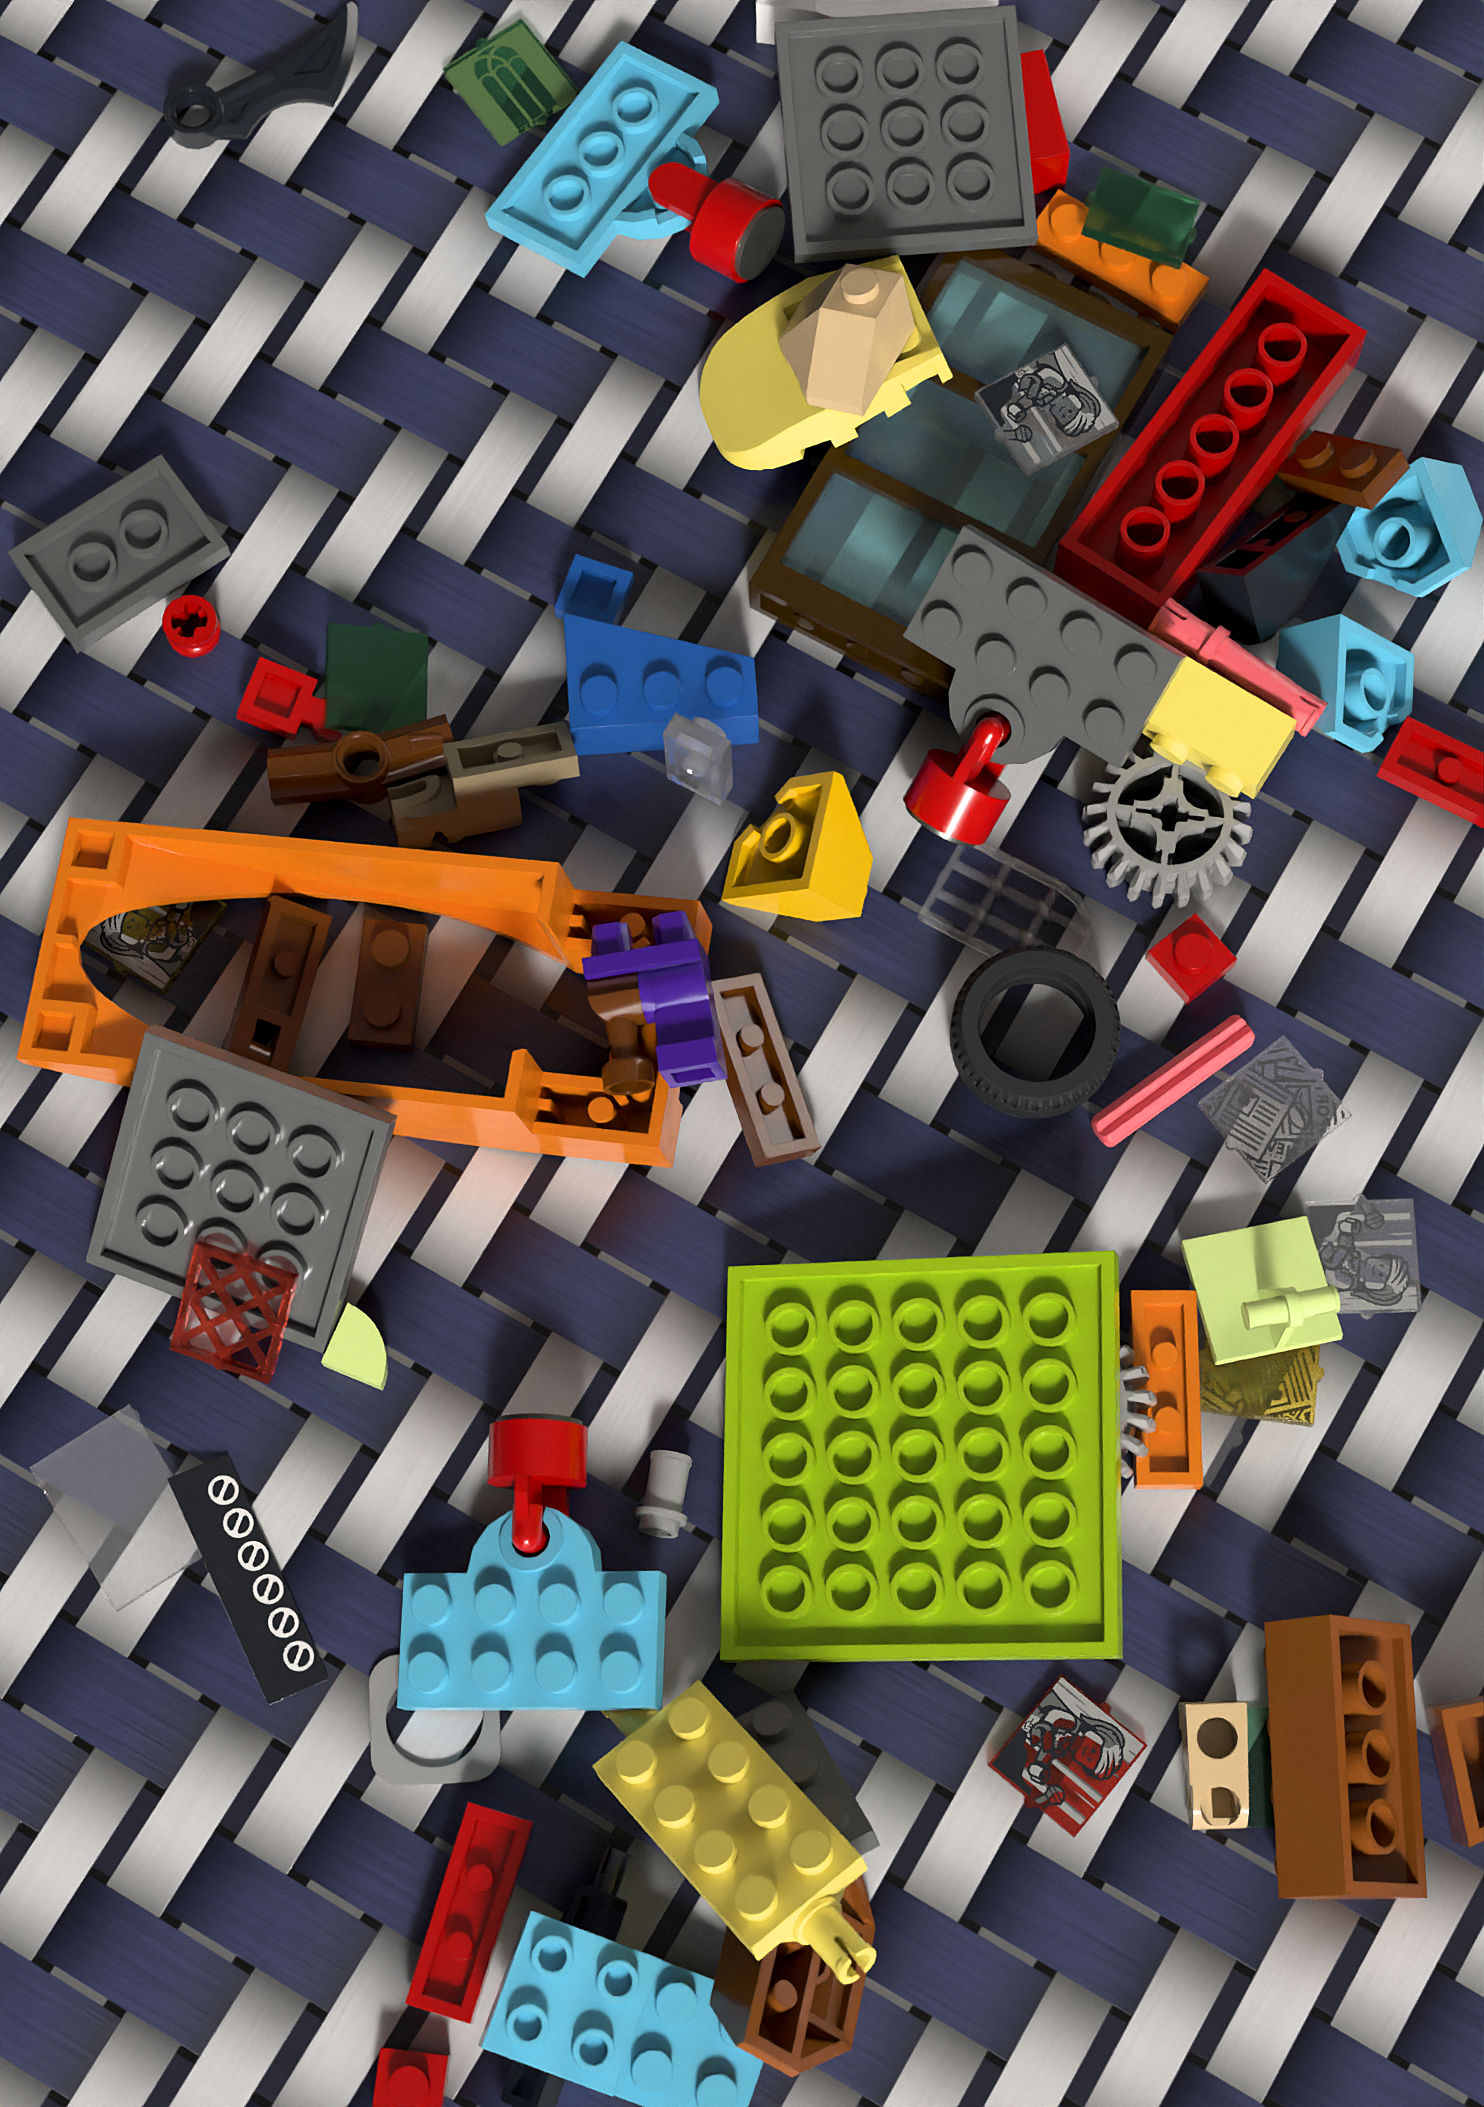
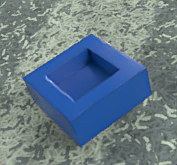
(594, 591)

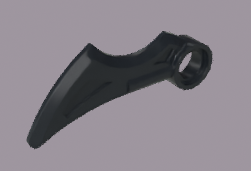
(307, 75)

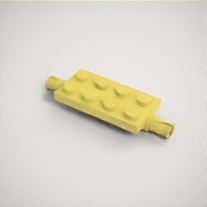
(737, 1828)

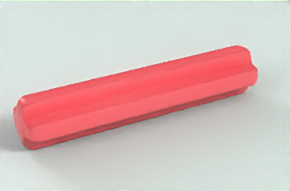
(1172, 1080)

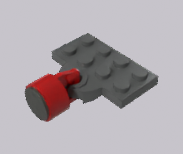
(1029, 671)

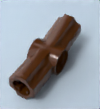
(323, 769)

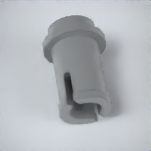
(664, 1494)

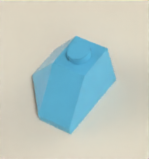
(1417, 531)
(1353, 671)

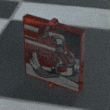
(1067, 1755)

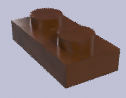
(1343, 469)
(388, 985)

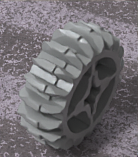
(1143, 824)

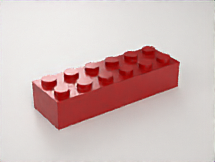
(1209, 450)

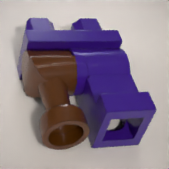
(658, 986)

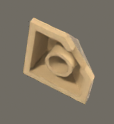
(848, 337)

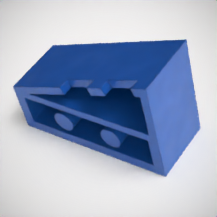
(634, 681)

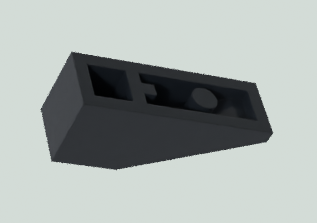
(1272, 568)

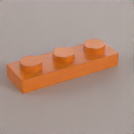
(1138, 282)
(1166, 1344)

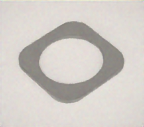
(398, 1770)

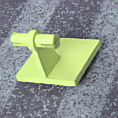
(1262, 1290)

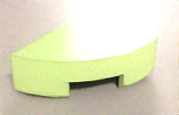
(357, 1349)

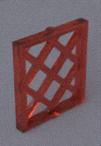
(245, 1266)

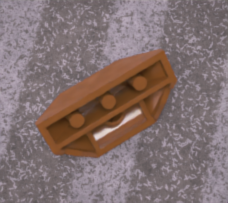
(790, 2001)

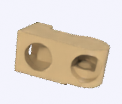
(1215, 1763)

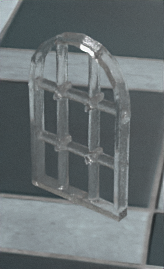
(997, 888)

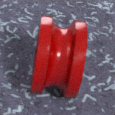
(179, 614)

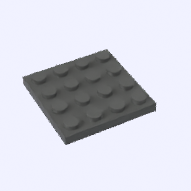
(905, 134)
(246, 1165)

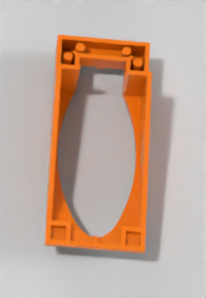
(137, 866)

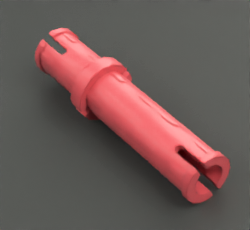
(1228, 659)

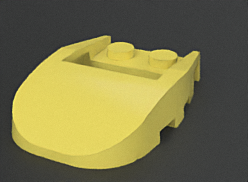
(756, 399)

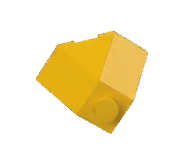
(806, 856)

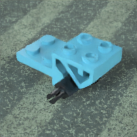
(609, 2014)

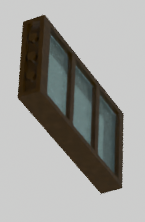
(900, 492)

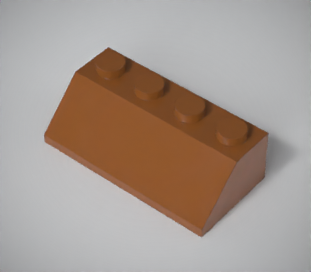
(1344, 1759)

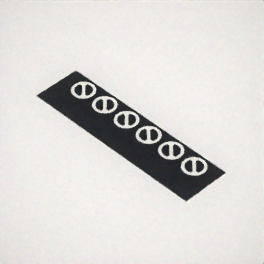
(247, 1579)

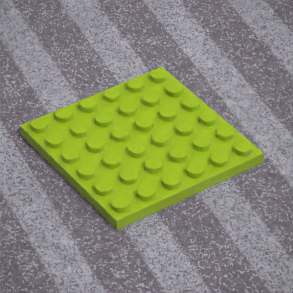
(923, 1460)

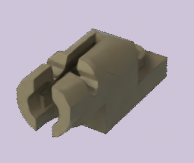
(481, 784)

